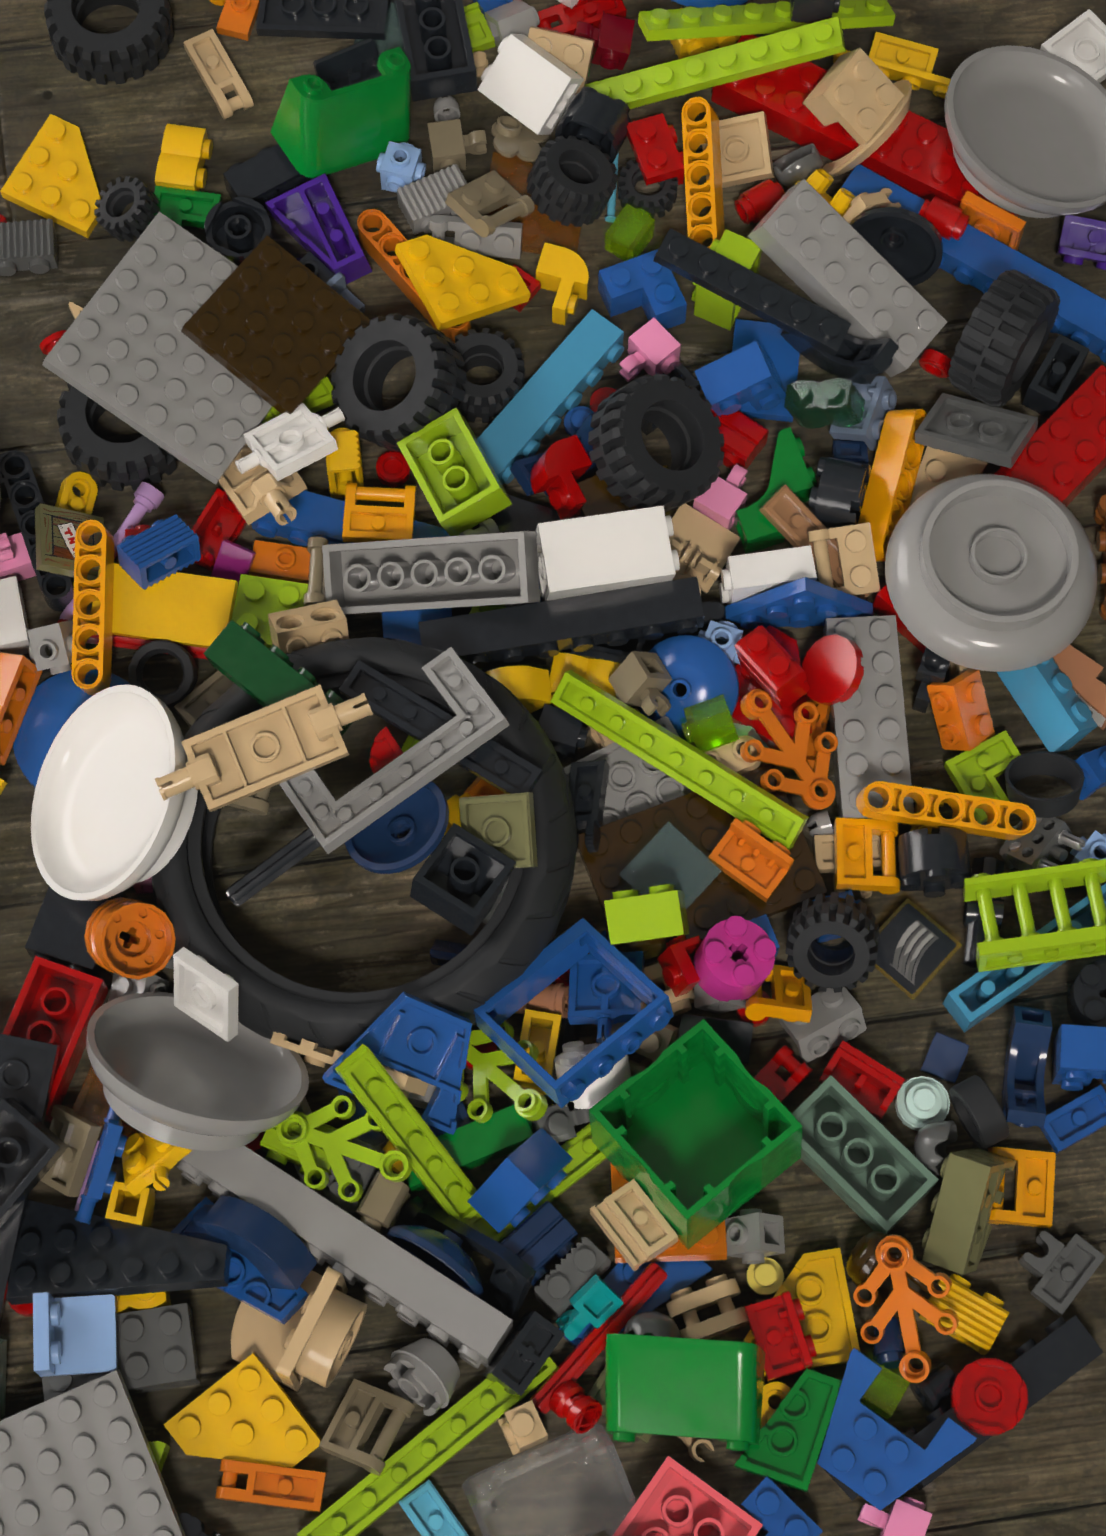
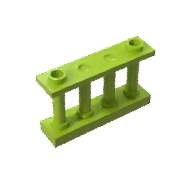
(1032, 946)

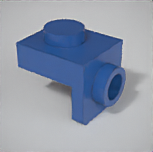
(1094, 770)

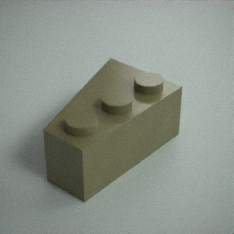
(964, 1208)

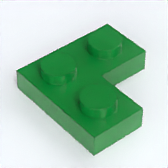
(185, 206)

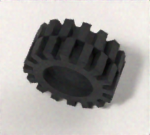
(117, 199)
(652, 204)

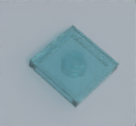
(671, 860)

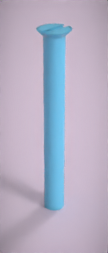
(612, 201)

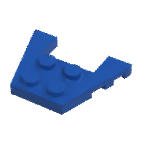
(423, 1044)
(873, 1453)

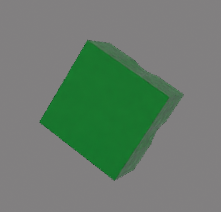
(696, 1133)

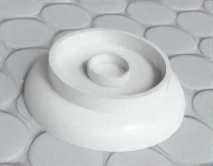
(97, 798)

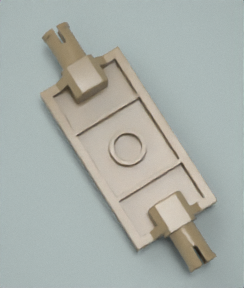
(259, 492)
(264, 748)

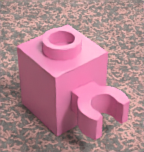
(651, 350)
(724, 498)
(14, 558)
(903, 1519)

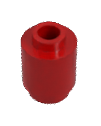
(758, 201)
(945, 217)

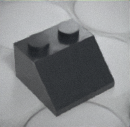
(462, 879)

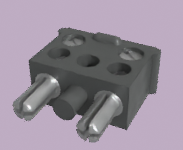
(1041, 845)

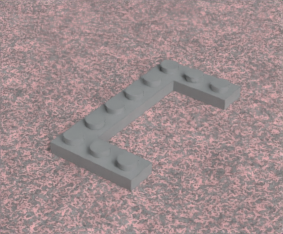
(474, 724)

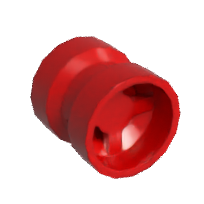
(571, 1403)

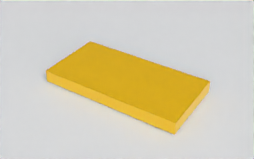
(177, 609)

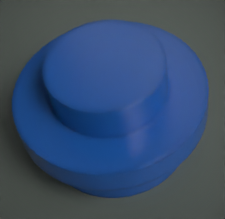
(575, 418)

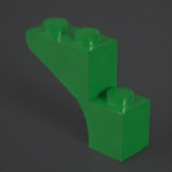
(787, 469)

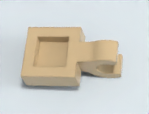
(866, 202)

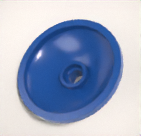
(702, 669)

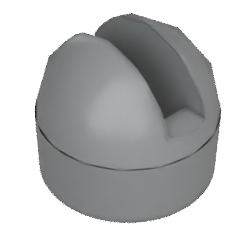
(446, 103)
(822, 823)

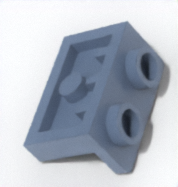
(879, 400)

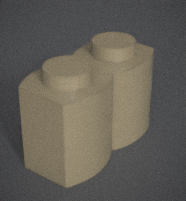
(383, 1203)

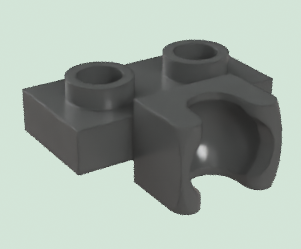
(1061, 1269)

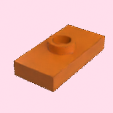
(238, 18)
(280, 562)

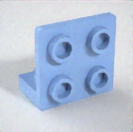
(74, 1334)

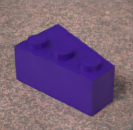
(321, 227)

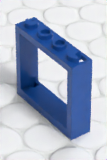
(544, 970)

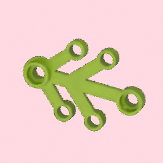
(487, 1068)
(337, 1145)

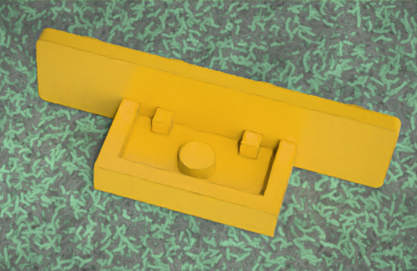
(907, 61)

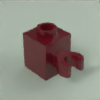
(611, 39)

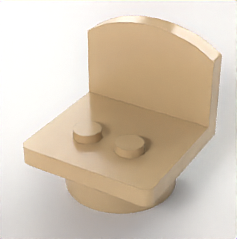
(311, 1341)

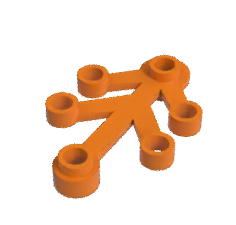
(792, 753)
(905, 1301)

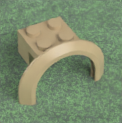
(862, 102)

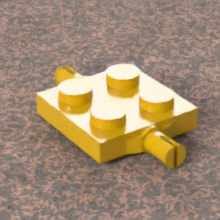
(149, 1162)

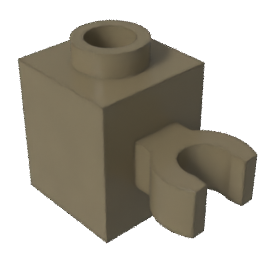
(450, 146)
(641, 681)

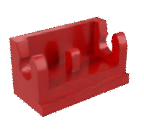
(215, 524)
(864, 1079)

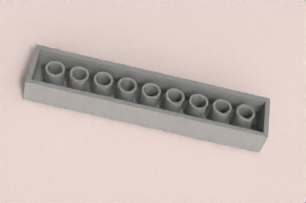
(357, 1252)

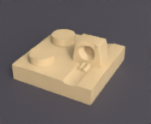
(744, 149)

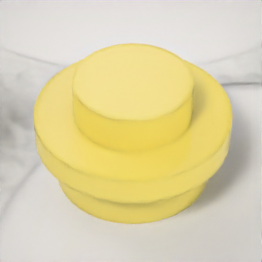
(765, 1277)

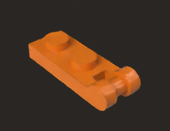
(272, 1485)

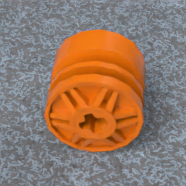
(149, 943)

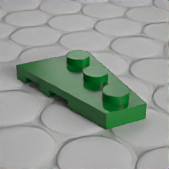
(794, 1433)

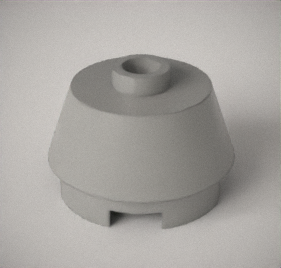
(423, 1374)

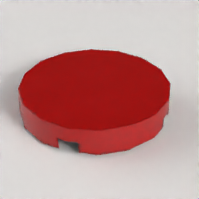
(833, 669)
(989, 1396)

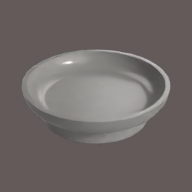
(1029, 131)
(991, 573)
(185, 1080)

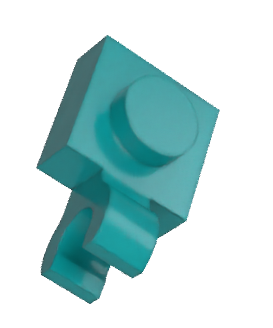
(592, 1305)

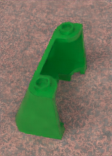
(344, 126)
(684, 1389)

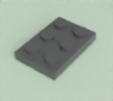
(976, 430)

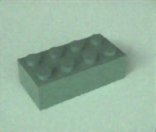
(860, 1157)

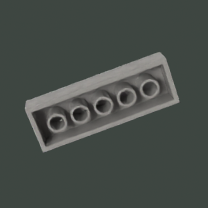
(846, 274)
(432, 572)
(873, 720)

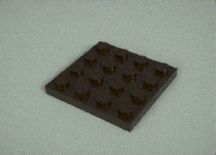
(275, 326)

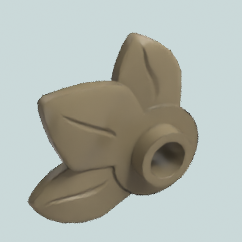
(515, 139)

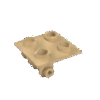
(701, 545)

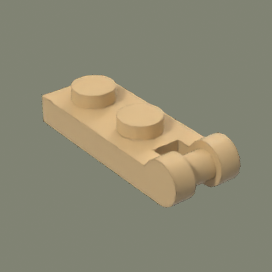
(218, 73)

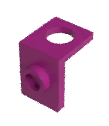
(232, 561)

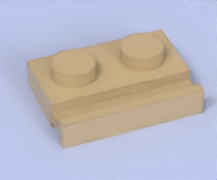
(634, 1225)

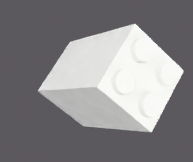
(605, 552)

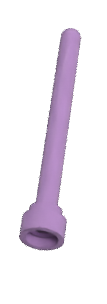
(145, 500)

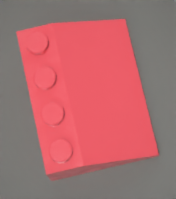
(684, 1506)

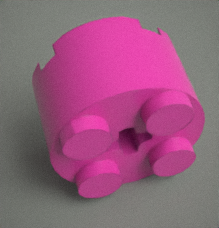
(738, 941)

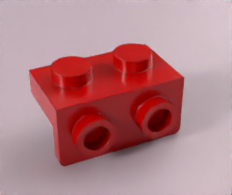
(655, 149)
(780, 1335)

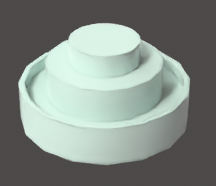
(921, 1102)

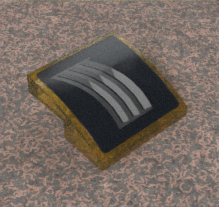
(913, 948)

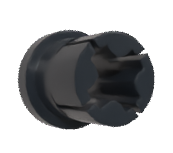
(935, 1387)

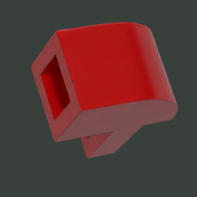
(557, 475)

